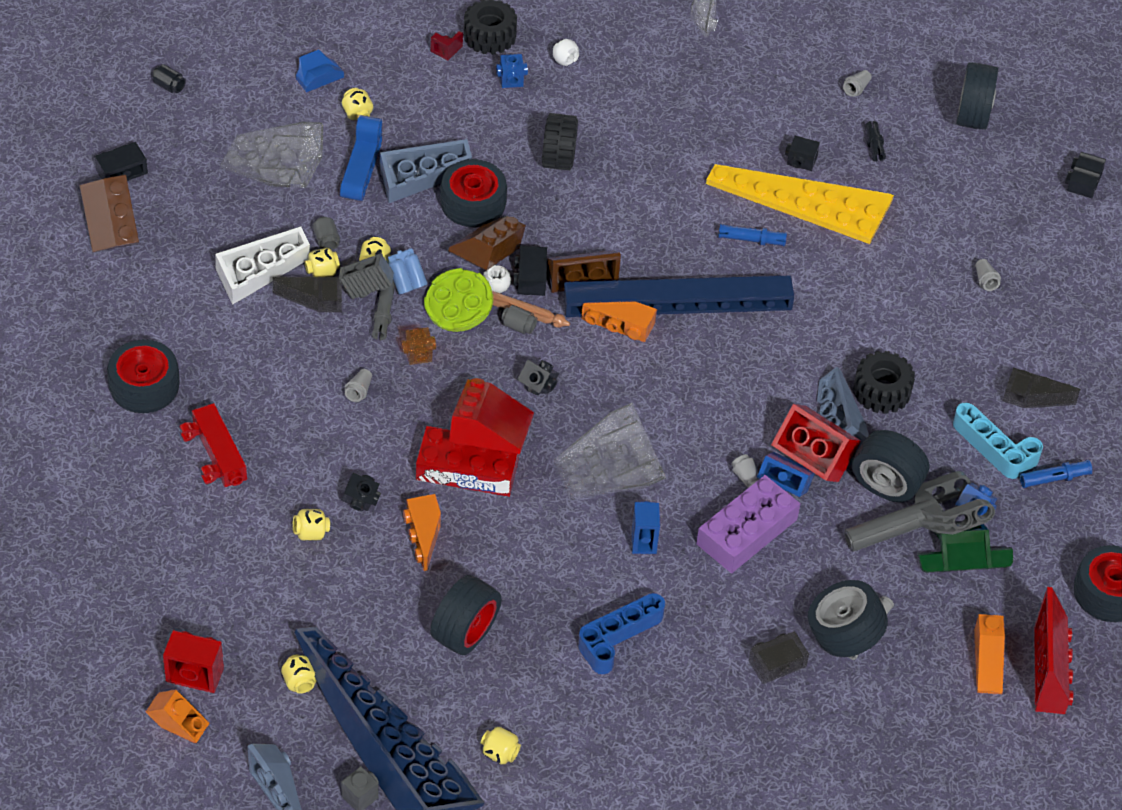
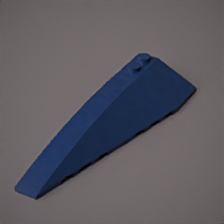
(379, 731)

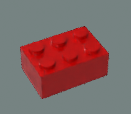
(816, 443)

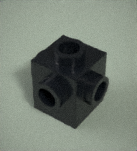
(538, 376)
(361, 492)

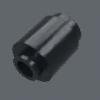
(168, 79)

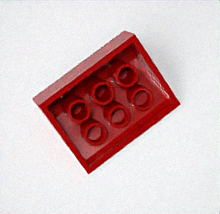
(489, 418)
(1052, 657)

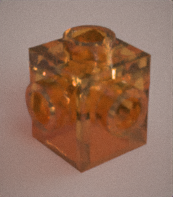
(418, 345)

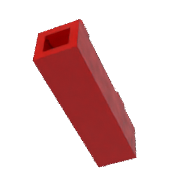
(219, 445)

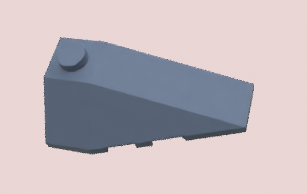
(840, 406)
(273, 775)

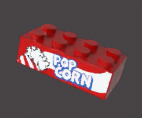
(464, 464)

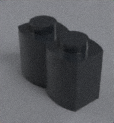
(1085, 174)

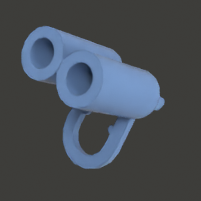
(407, 271)

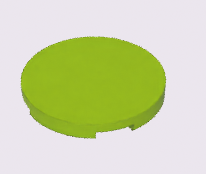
(459, 300)

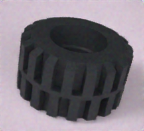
(490, 26)
(559, 141)
(879, 395)

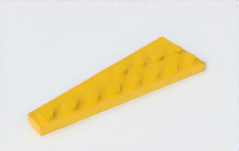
(832, 206)

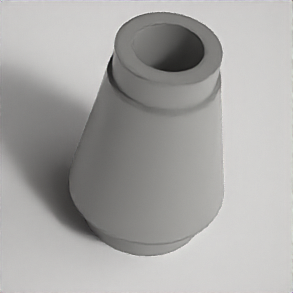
(856, 83)
(988, 277)
(358, 386)
(745, 469)

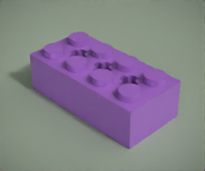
(748, 523)

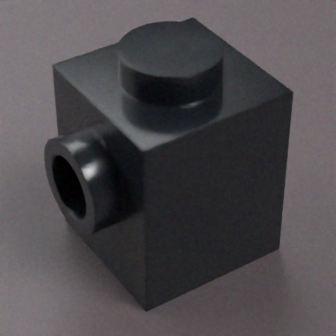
(802, 153)

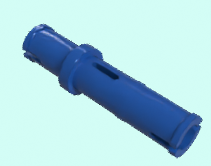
(754, 235)
(1065, 471)

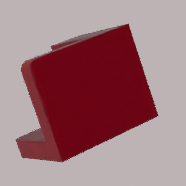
(446, 46)

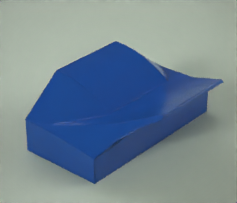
(317, 70)

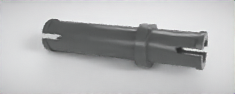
(382, 316)

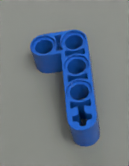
(362, 158)
(646, 613)

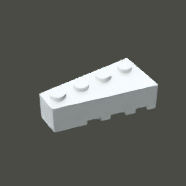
(256, 263)

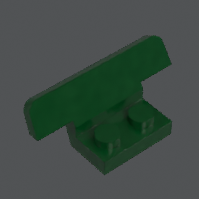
(966, 552)

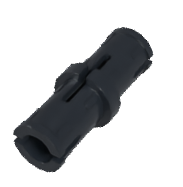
(875, 141)

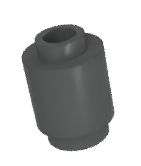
(326, 233)
(519, 319)

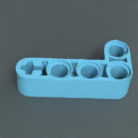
(994, 445)

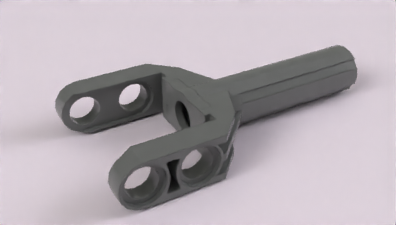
(924, 513)

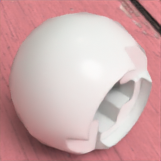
(565, 52)
(498, 278)

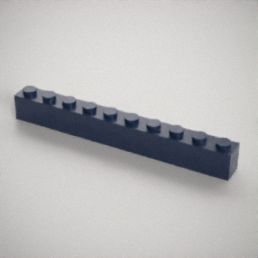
(687, 294)

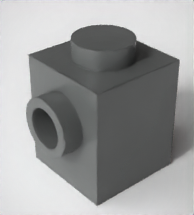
(360, 789)

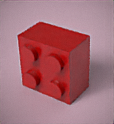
(193, 661)

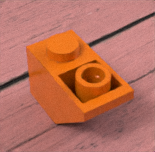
(177, 715)

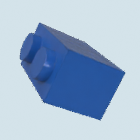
(786, 473)
(645, 527)

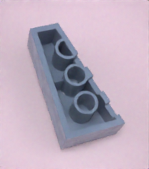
(419, 167)

